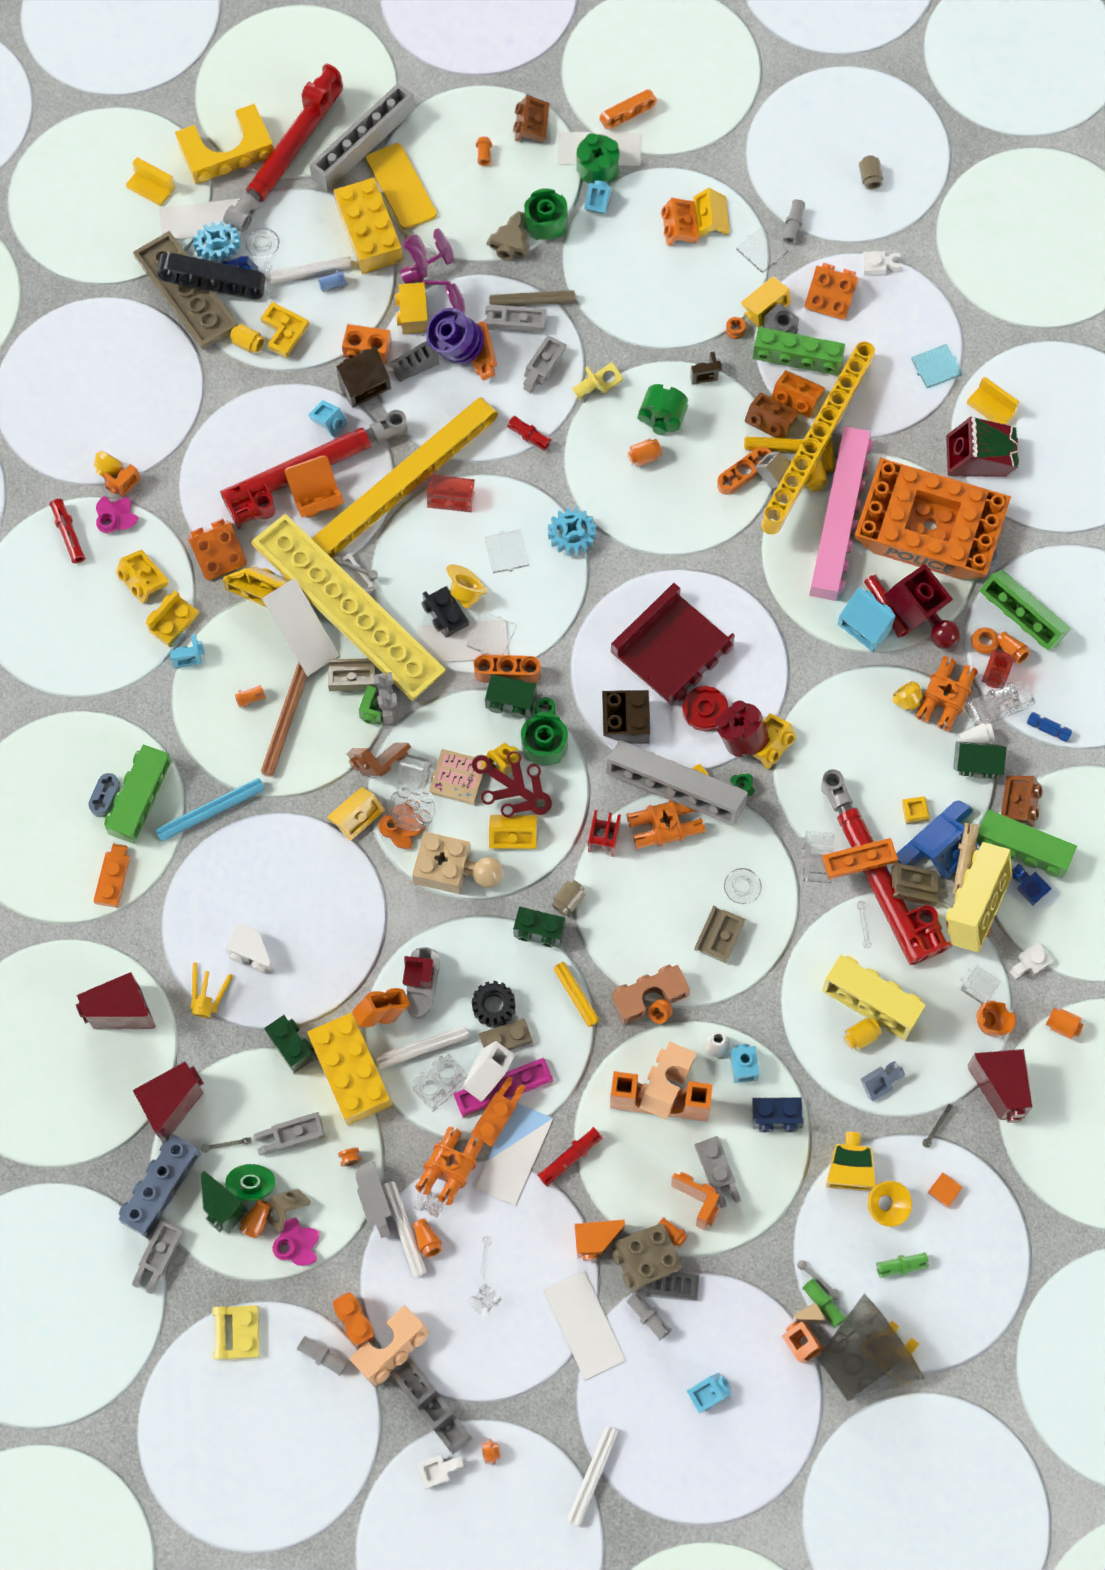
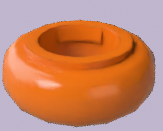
(983, 649)

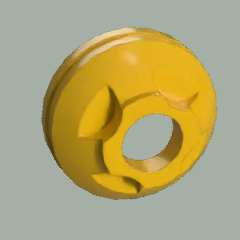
(900, 1203)

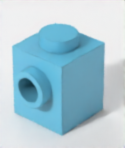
(744, 1063)

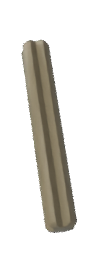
(533, 298)

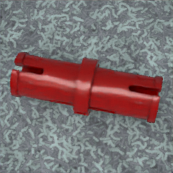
(529, 433)

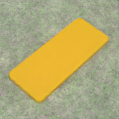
(401, 186)

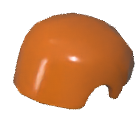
(995, 1019)

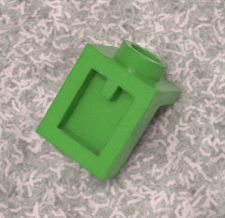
(368, 706)

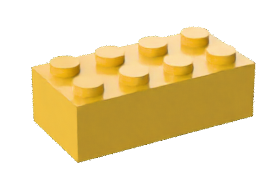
(368, 225)
(349, 1068)

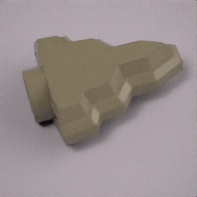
(511, 238)

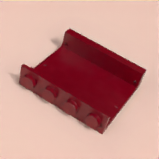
(671, 645)

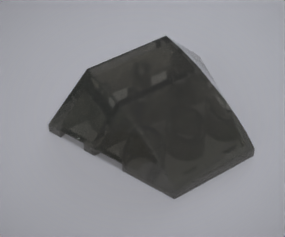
(867, 1354)

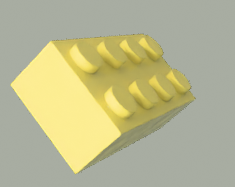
(979, 897)
(873, 996)

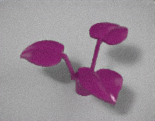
(418, 271)

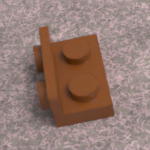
(531, 119)
(770, 416)
(1021, 799)

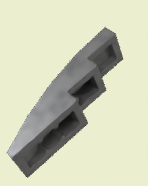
(431, 1405)

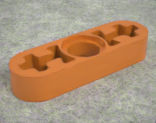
(628, 109)
(740, 479)

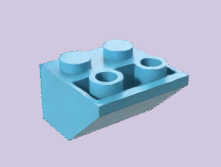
(866, 619)

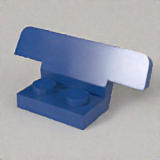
(939, 840)

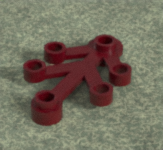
(515, 787)

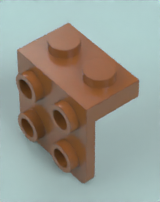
(364, 761)

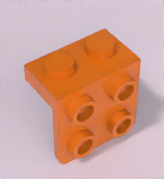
(831, 291)
(313, 486)
(217, 549)
(704, 1193)

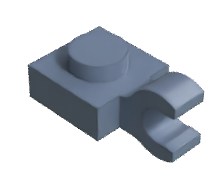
(879, 1081)

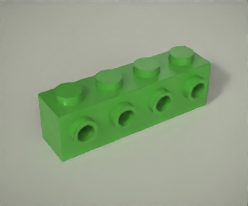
(798, 351)
(1025, 609)
(138, 793)
(1027, 843)

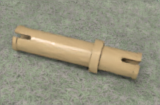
(966, 854)

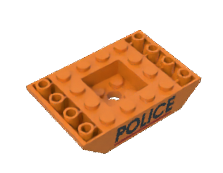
(963, 516)

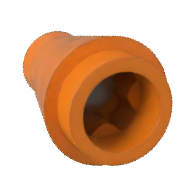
(1013, 647)
(255, 1219)
(427, 1240)

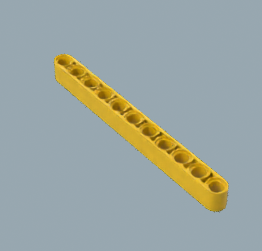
(823, 426)
(405, 477)

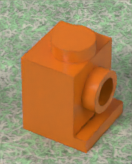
(793, 1337)

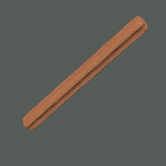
(284, 722)

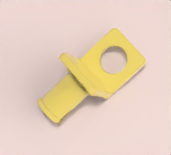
(596, 381)

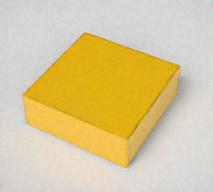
(915, 810)

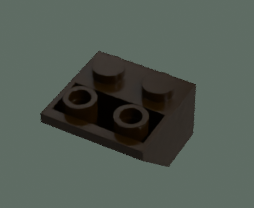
(363, 377)
(626, 716)

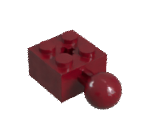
(919, 600)

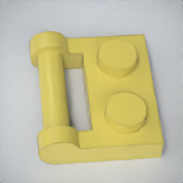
(245, 1332)

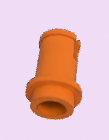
(484, 145)
(249, 696)
(676, 1235)

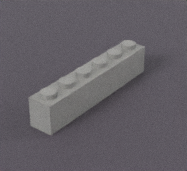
(362, 137)
(676, 782)

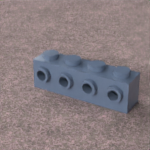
(159, 1185)

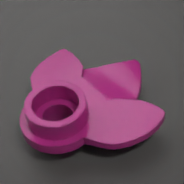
(115, 512)
(300, 1242)

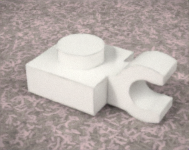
(1032, 960)
(435, 1470)

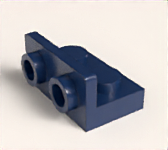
(777, 1114)

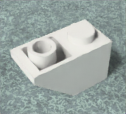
(249, 947)
(488, 1070)

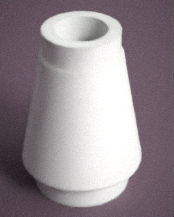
(981, 733)
(717, 1049)

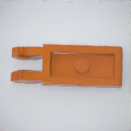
(496, 1114)

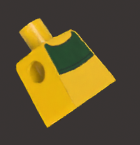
(851, 1165)

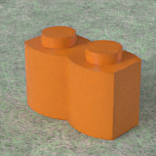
(381, 1007)
(351, 1315)

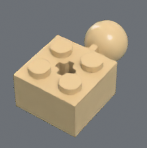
(450, 874)

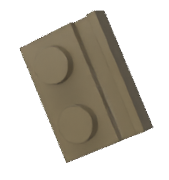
(350, 674)
(915, 884)
(719, 934)

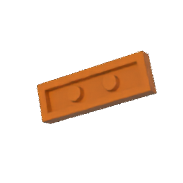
(859, 858)

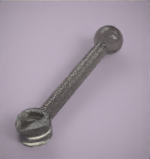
(927, 1142)
(206, 1147)

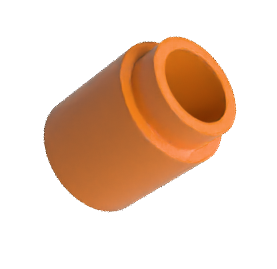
(644, 452)
(1065, 1023)

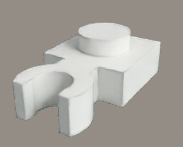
(876, 263)

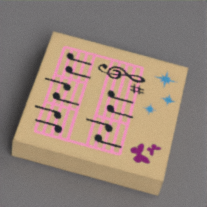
(456, 778)

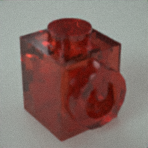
(997, 669)

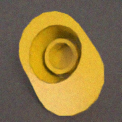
(465, 585)

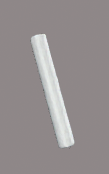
(310, 269)
(422, 1047)
(404, 1229)
(592, 1476)

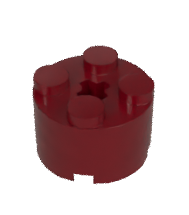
(742, 729)

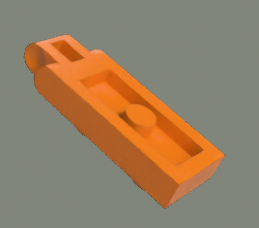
(486, 360)
(112, 876)

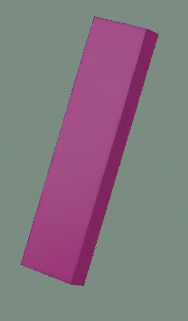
(530, 1075)

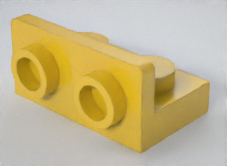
(140, 575)
(171, 618)
(780, 736)

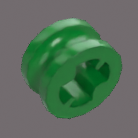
(545, 700)

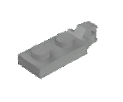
(543, 362)

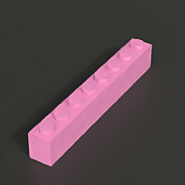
(840, 513)

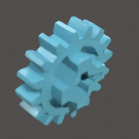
(217, 242)
(574, 539)

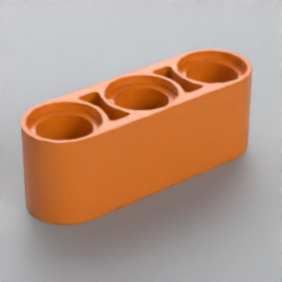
(517, 662)

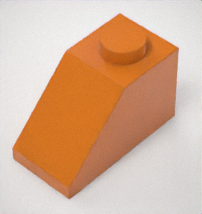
(596, 1237)

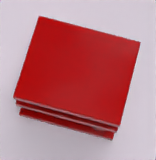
(608, 826)

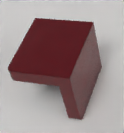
(418, 972)

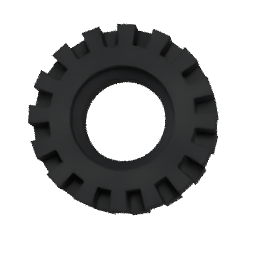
(486, 991)

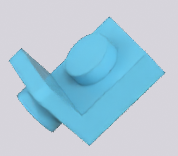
(597, 197)
(328, 417)
(188, 656)
(709, 1392)

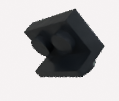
(445, 611)

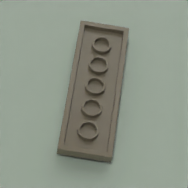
(196, 308)

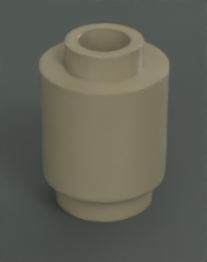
(871, 172)
(568, 897)

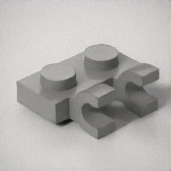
(385, 702)

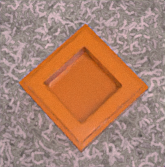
(945, 1190)

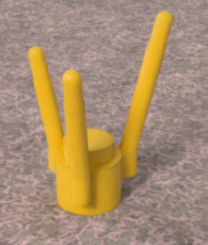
(203, 1005)

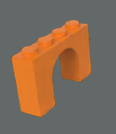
(690, 1102)

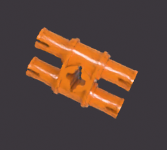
(956, 698)
(661, 834)
(453, 1175)

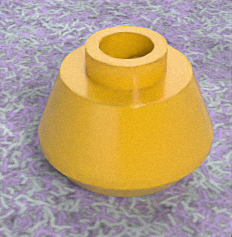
(107, 464)
(908, 696)

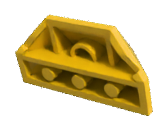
(253, 583)

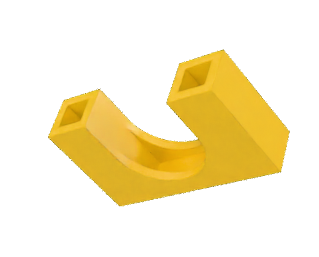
(209, 164)

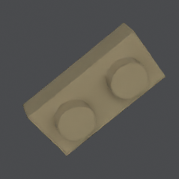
(509, 1035)

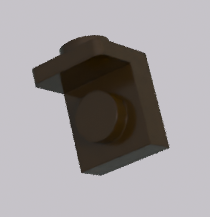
(706, 372)

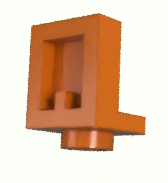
(124, 482)

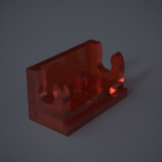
(450, 493)

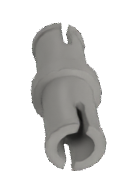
(794, 221)
(648, 1316)
(322, 1355)

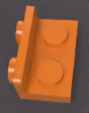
(680, 221)
(797, 392)

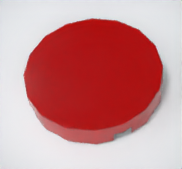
(703, 707)

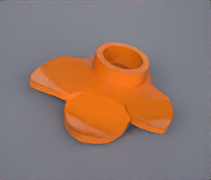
(400, 837)

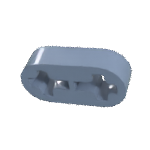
(99, 793)

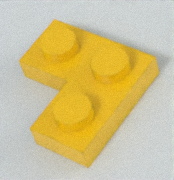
(289, 328)

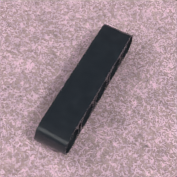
(211, 276)

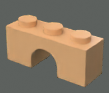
(660, 1094)
(378, 1363)

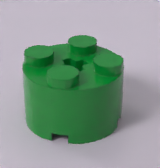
(597, 158)
(546, 214)
(663, 409)
(544, 726)

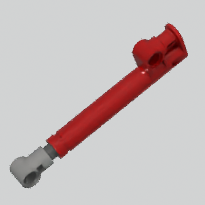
(316, 100)
(247, 496)
(916, 938)

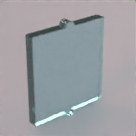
(936, 366)

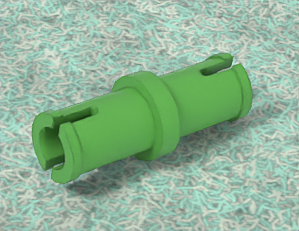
(902, 1265)
(824, 1302)

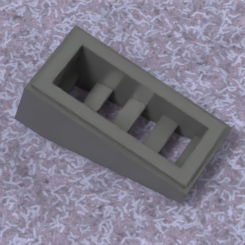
(425, 364)
(652, 1292)

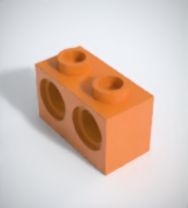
(368, 338)

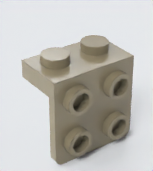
(646, 1257)

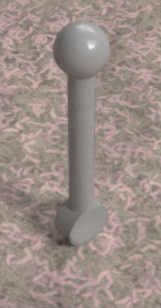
(372, 574)
(802, 1265)

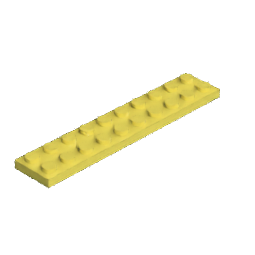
(349, 607)

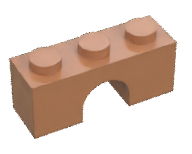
(667, 982)

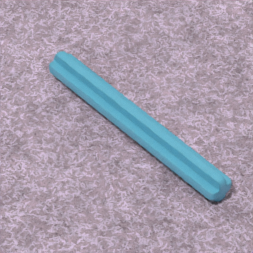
(210, 809)

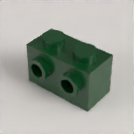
(510, 696)
(979, 758)
(539, 927)
(289, 1044)

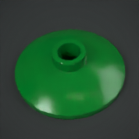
(250, 1182)

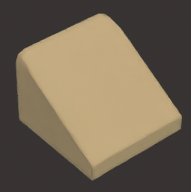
(809, 1315)

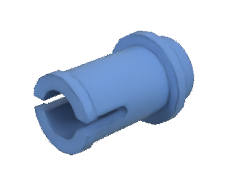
(332, 281)

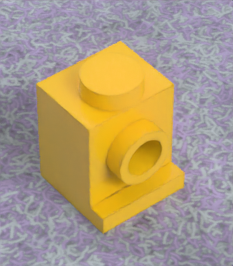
(499, 756)

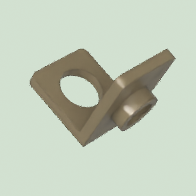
(285, 1202)

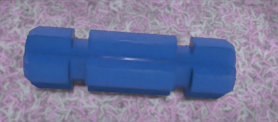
(1049, 726)

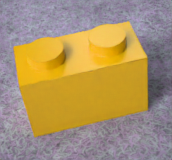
(412, 308)

